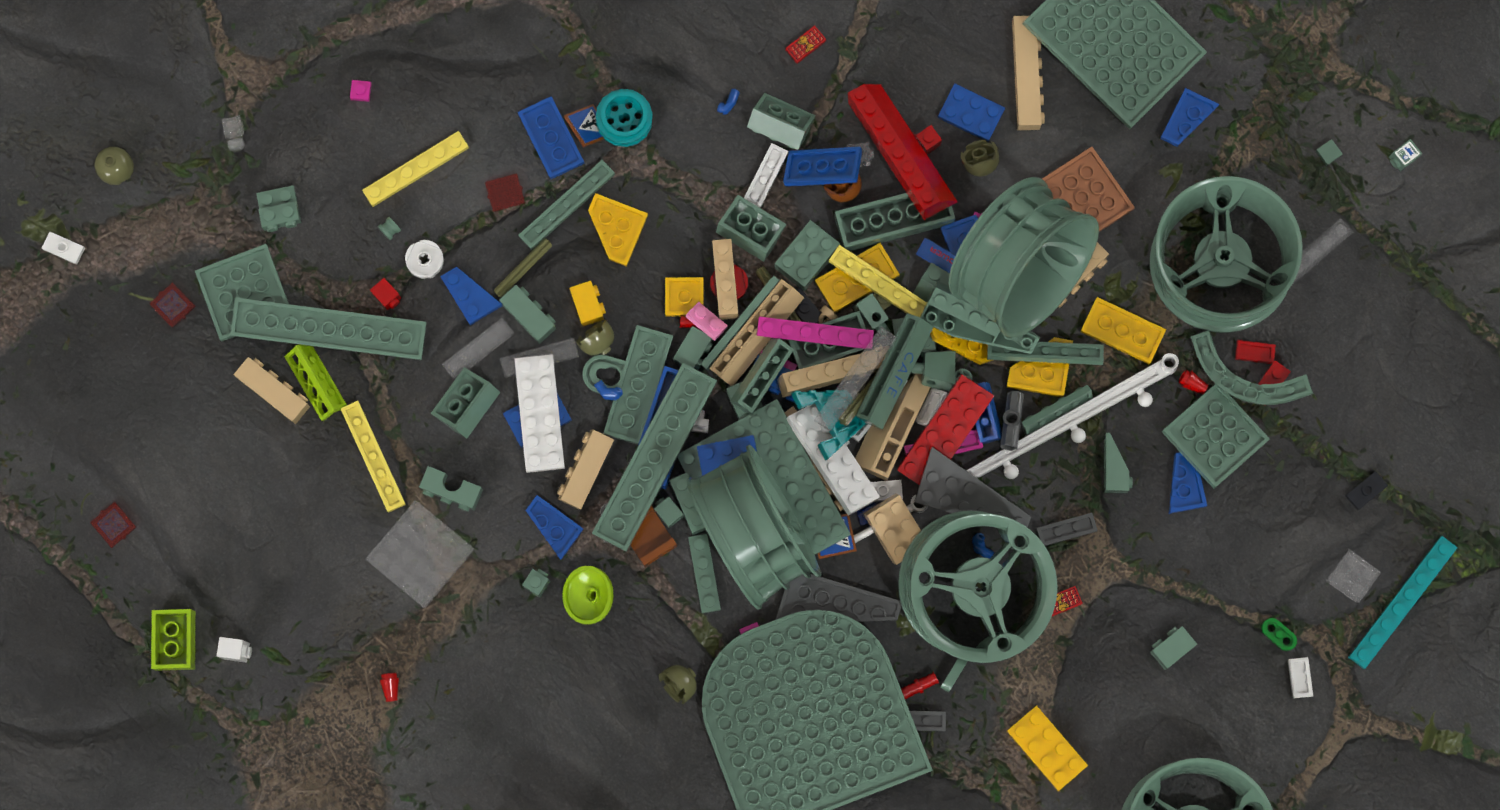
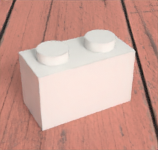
(233, 649)

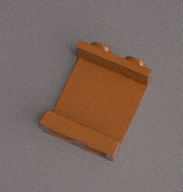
(652, 539)

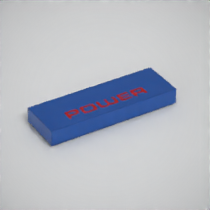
(936, 254)

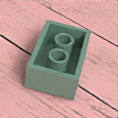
(806, 255)

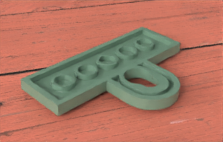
(638, 381)

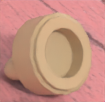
(828, 313)

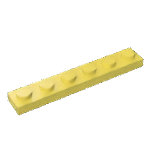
(415, 169)
(877, 281)
(373, 456)

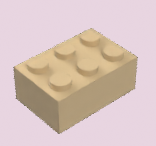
(893, 526)

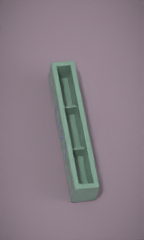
(894, 371)

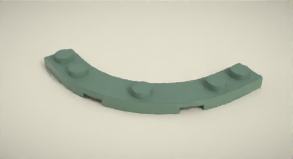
(1242, 389)

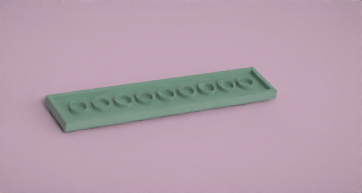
(328, 328)
(654, 457)

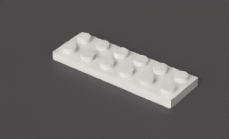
(539, 413)
(840, 470)

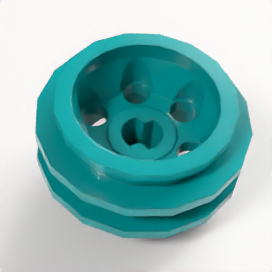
(624, 136)

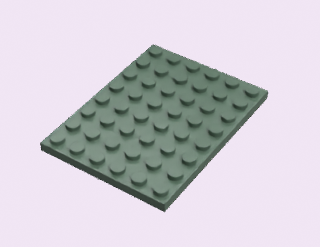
(1118, 49)
(790, 468)

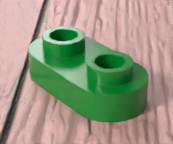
(1279, 633)

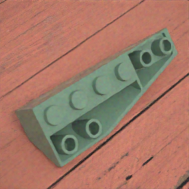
(966, 322)

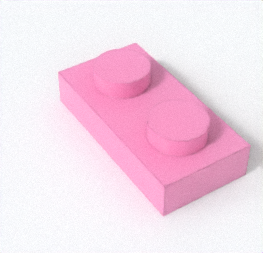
(706, 321)

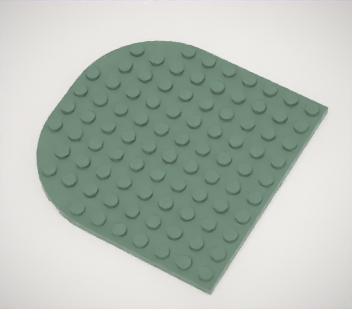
(801, 753)

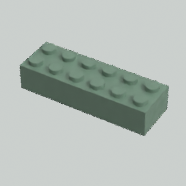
(885, 221)

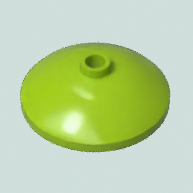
(580, 591)

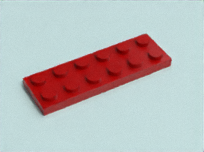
(947, 426)

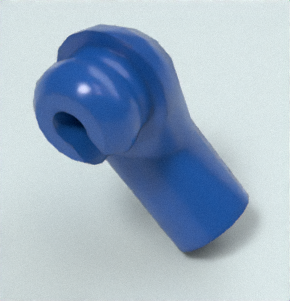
(731, 102)
(608, 393)
(979, 546)

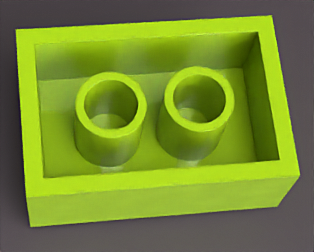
(173, 640)

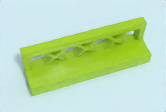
(317, 377)

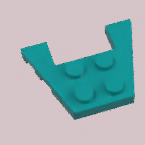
(840, 432)

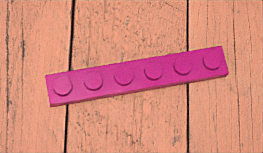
(814, 332)

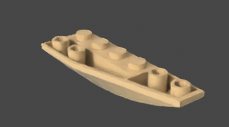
(882, 446)

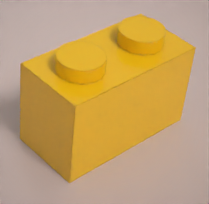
(587, 304)

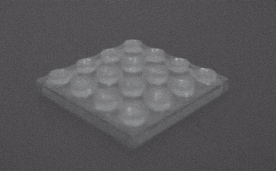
(420, 554)

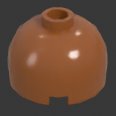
(844, 191)

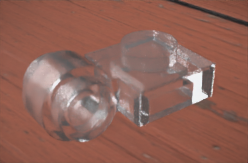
(233, 129)

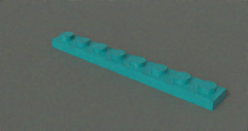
(1402, 602)

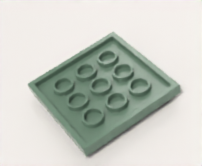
(241, 276)
(1215, 435)

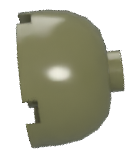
(980, 158)
(113, 165)
(597, 339)
(679, 682)

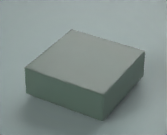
(1329, 152)

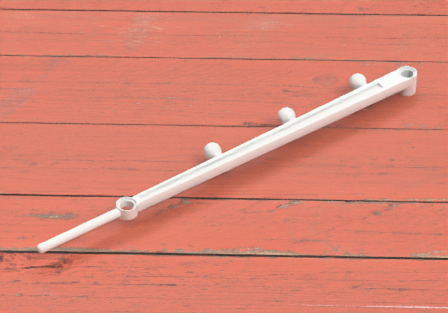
(1070, 420)

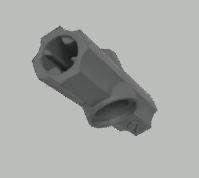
(1011, 431)

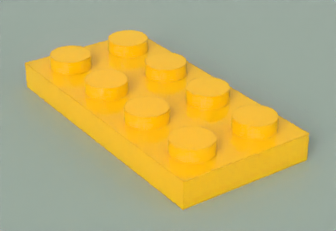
(842, 290)
(1123, 330)
(1047, 748)

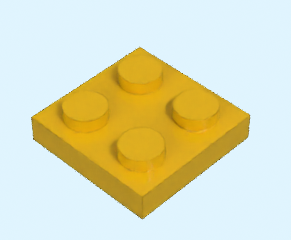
(683, 294)

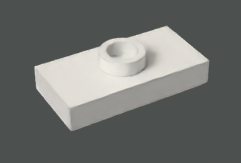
(63, 248)
(930, 406)
(887, 488)
(1300, 677)

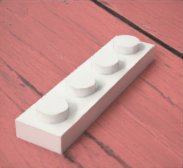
(766, 175)

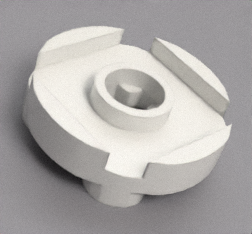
(419, 250)

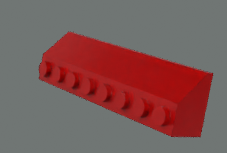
(900, 149)

